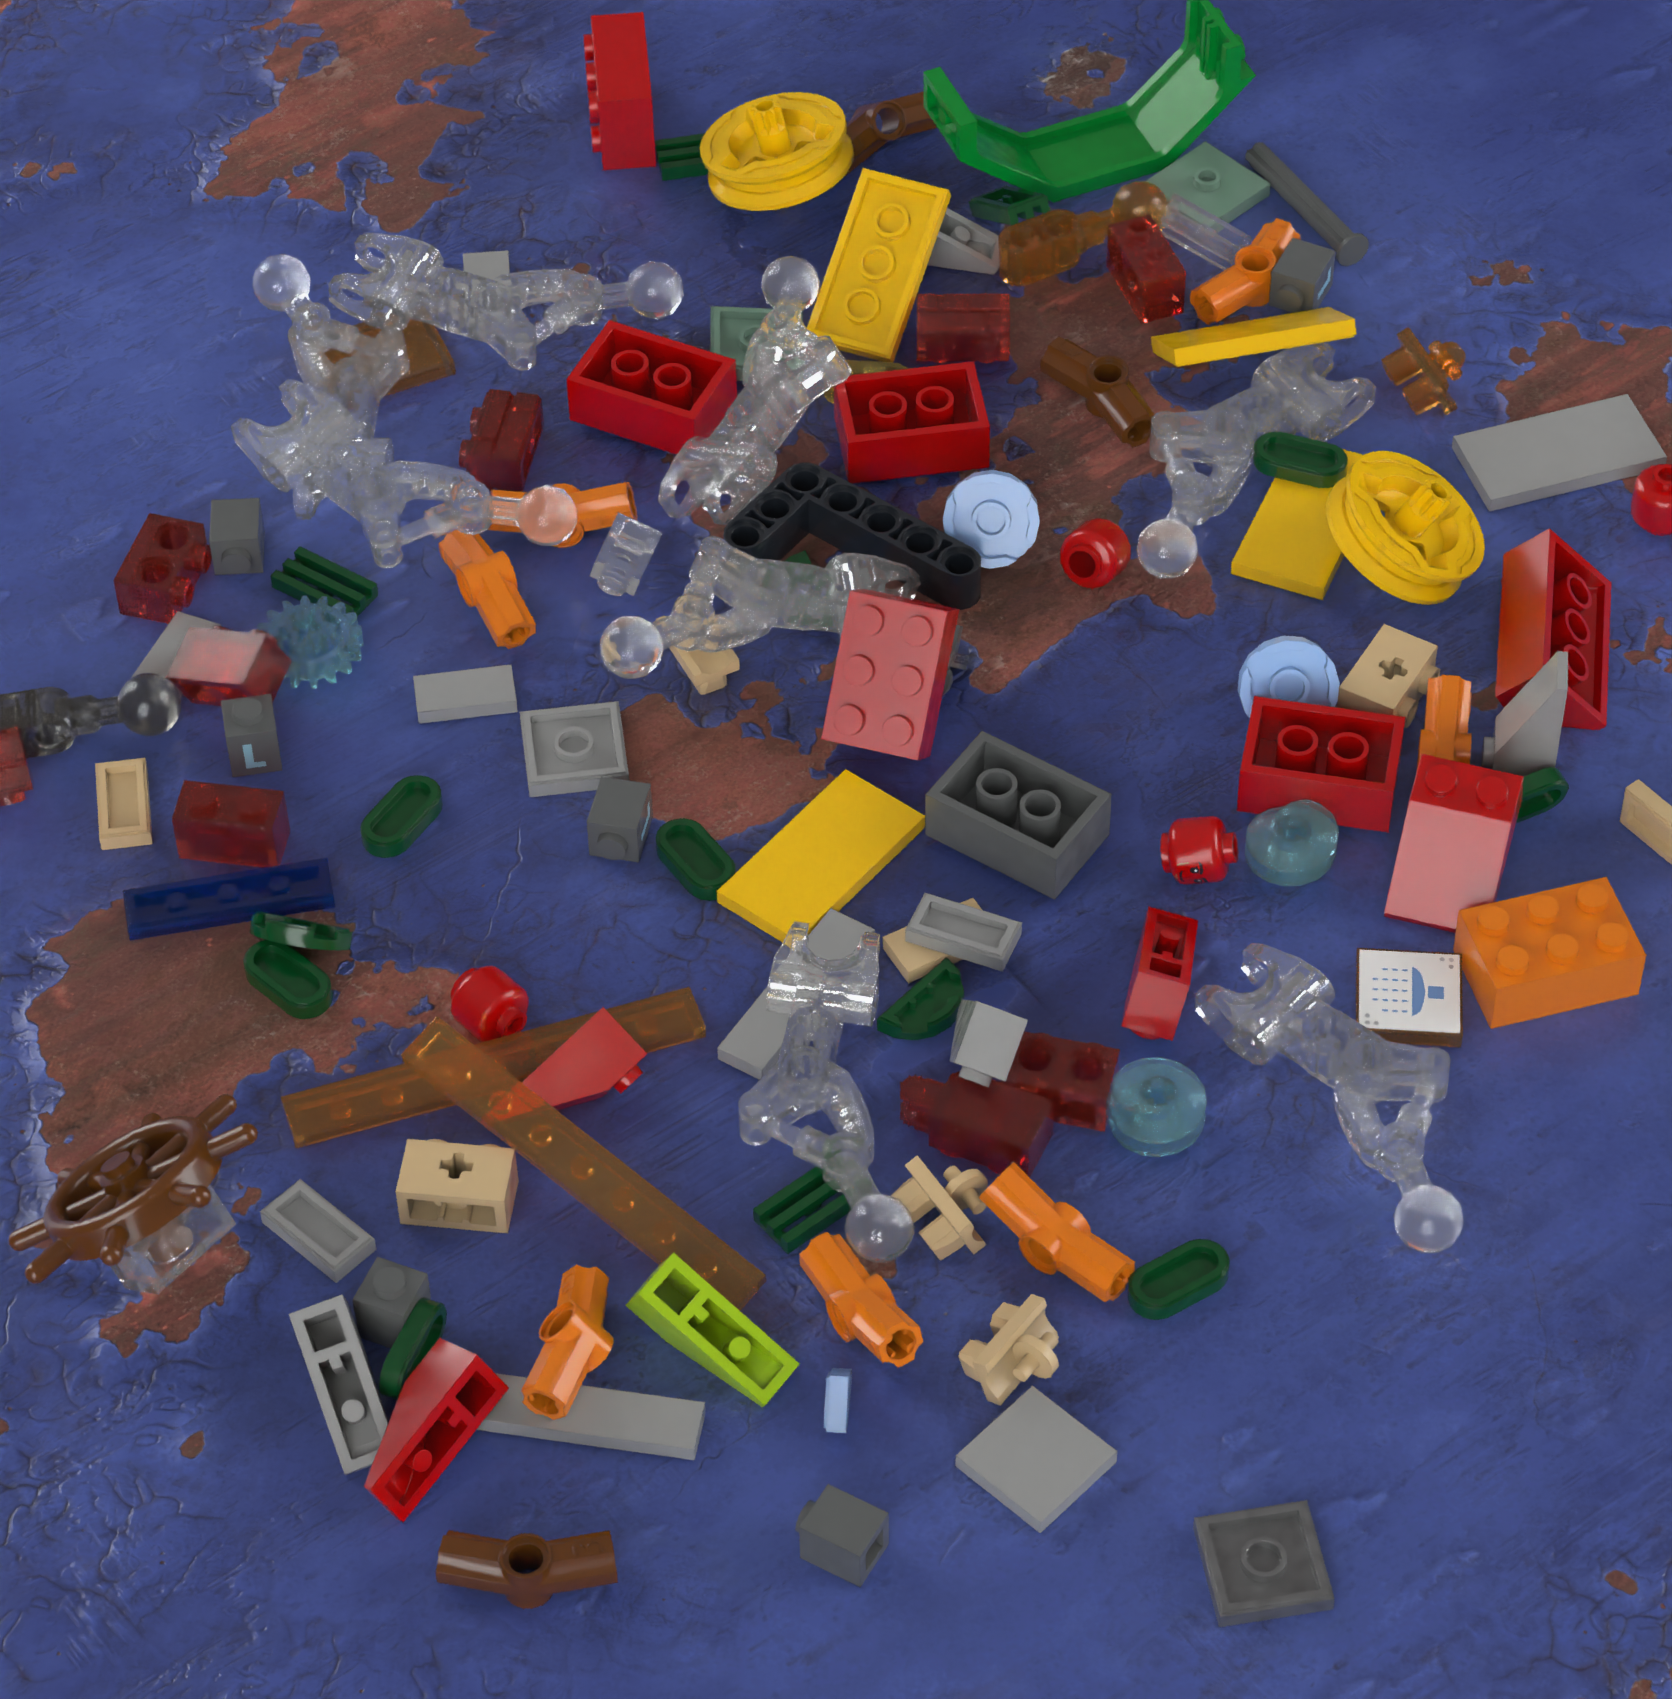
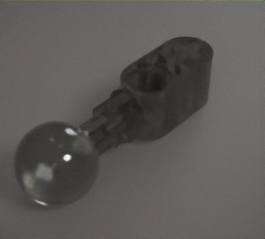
(53, 719)

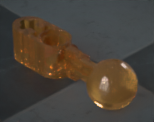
(1059, 237)

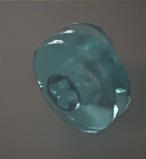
(1292, 843)
(1157, 1107)

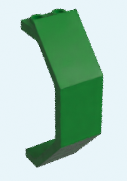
(1110, 143)

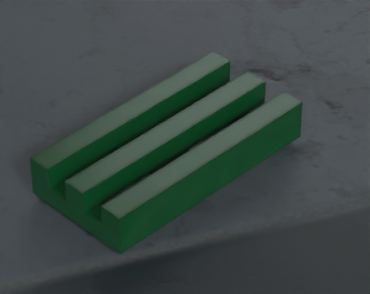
(680, 157)
(1015, 204)
(327, 577)
(798, 1200)

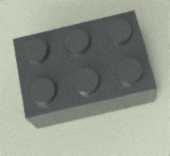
(1018, 814)

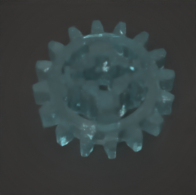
(315, 639)

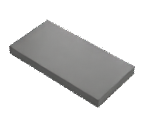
(1558, 452)

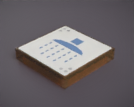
(1410, 996)

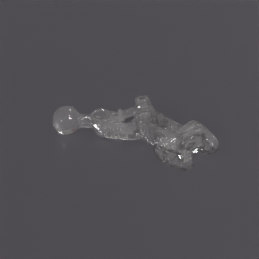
(418, 287)
(354, 381)
(775, 395)
(1284, 397)
(319, 449)
(762, 597)
(1296, 1019)
(805, 1079)

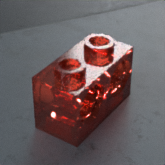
(1146, 269)
(162, 568)
(1070, 1074)

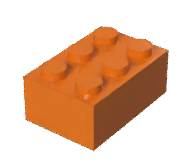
(1549, 952)

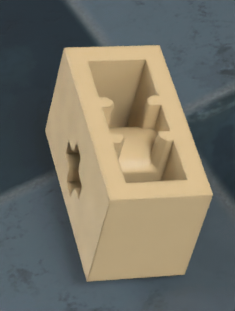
(1390, 675)
(457, 1185)

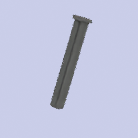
(1348, 246)

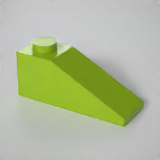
(711, 1330)

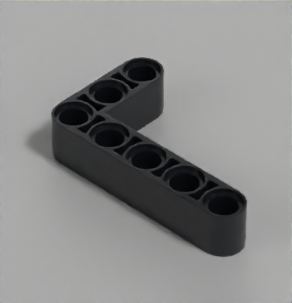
(855, 521)

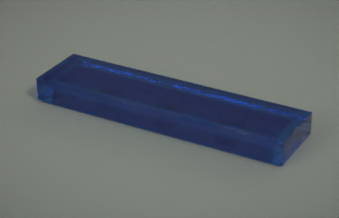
(228, 898)

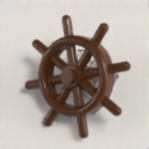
(141, 1201)

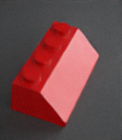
(1553, 605)

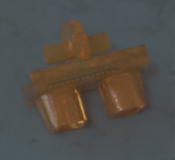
(1431, 369)

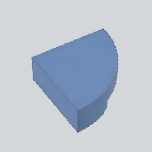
(837, 1400)

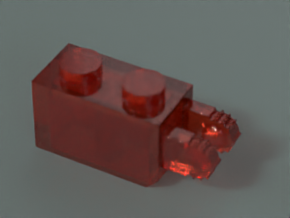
(979, 1121)

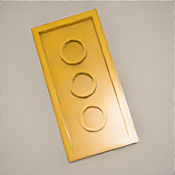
(878, 264)
(1253, 336)
(1291, 540)
(821, 856)

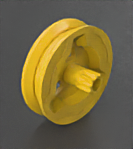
(777, 151)
(1427, 531)

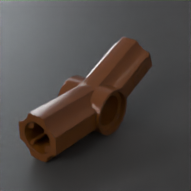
(899, 118)
(1104, 385)
(495, 1563)

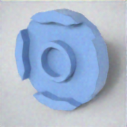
(993, 516)
(1289, 671)

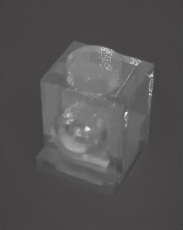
(625, 556)

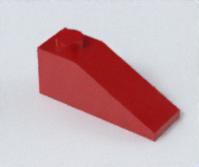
(1160, 975)
(588, 1064)
(431, 1424)

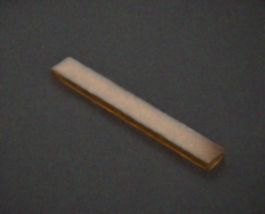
(403, 1093)
(577, 1161)

